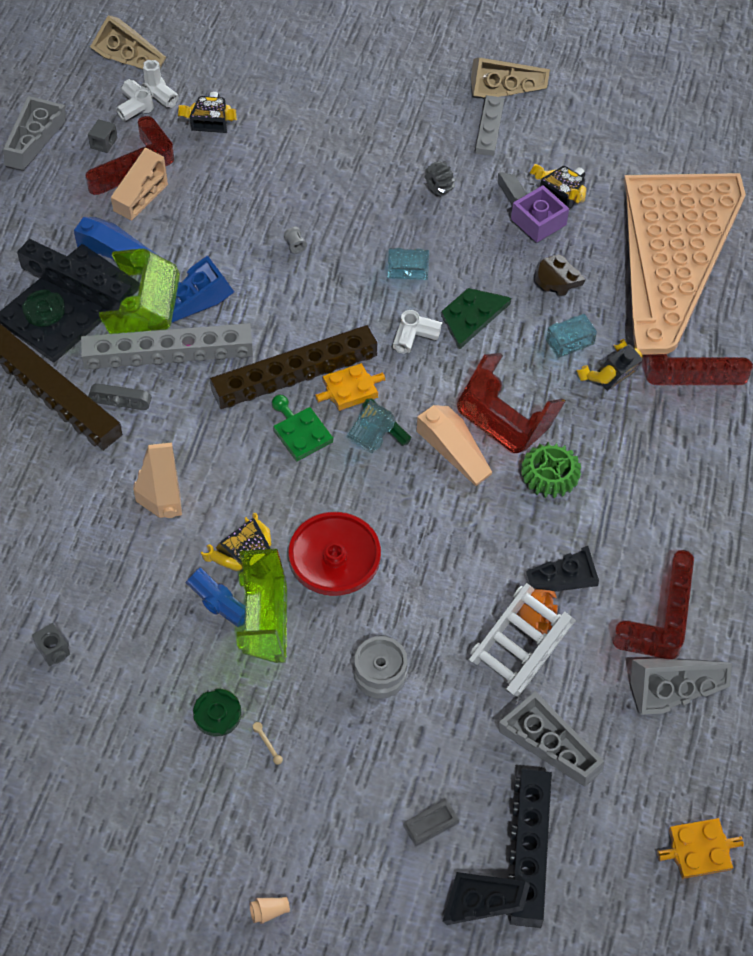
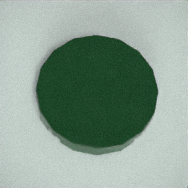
(217, 712)

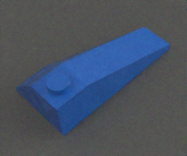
(104, 237)
(200, 289)

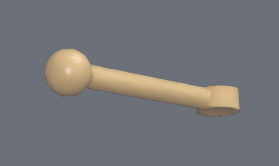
(258, 728)

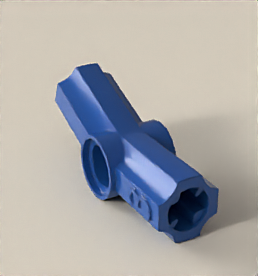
(217, 597)

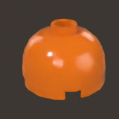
(533, 617)

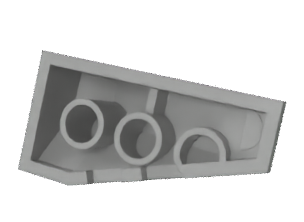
(670, 682)

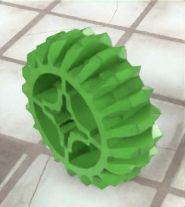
(548, 476)

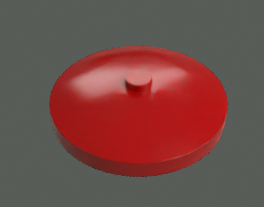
(334, 553)

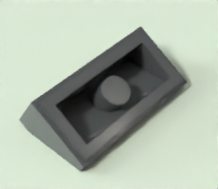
(511, 186)

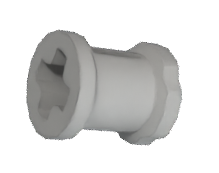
(295, 240)

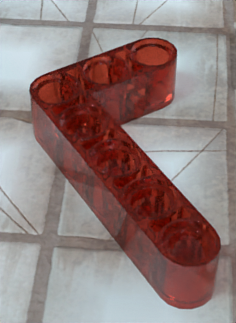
(110, 174)
(696, 370)
(672, 613)

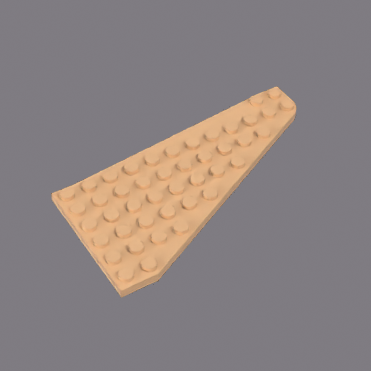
(673, 244)

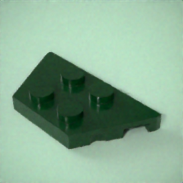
(472, 313)

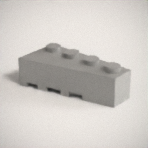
(32, 131)

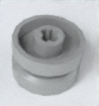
(380, 667)

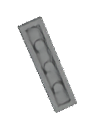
(490, 125)

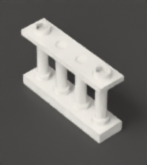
(545, 642)

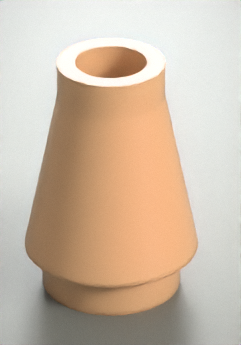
(268, 908)

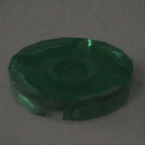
(43, 308)

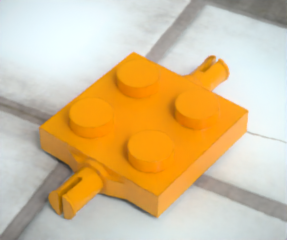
(350, 386)
(700, 848)

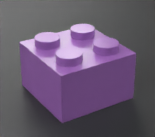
(539, 213)

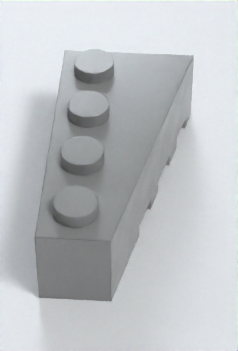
(549, 737)

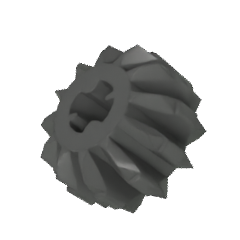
(439, 178)

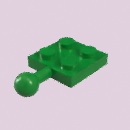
(300, 432)

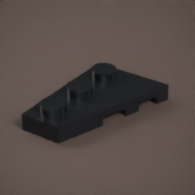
(569, 573)
(483, 897)

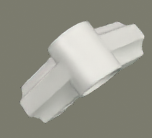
(157, 85)
(139, 100)
(420, 326)

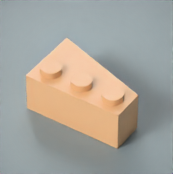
(140, 185)

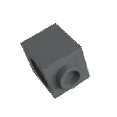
(102, 136)
(49, 636)

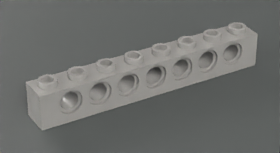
(166, 346)

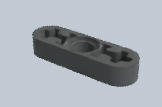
(128, 397)

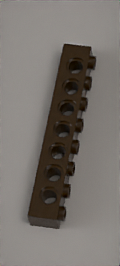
(293, 367)

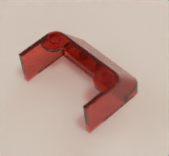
(495, 417)

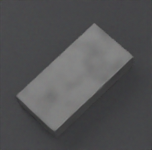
(431, 822)

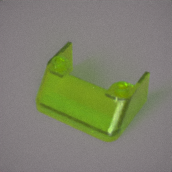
(156, 296)
(265, 606)

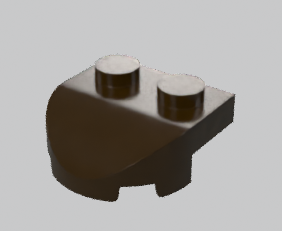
(558, 275)

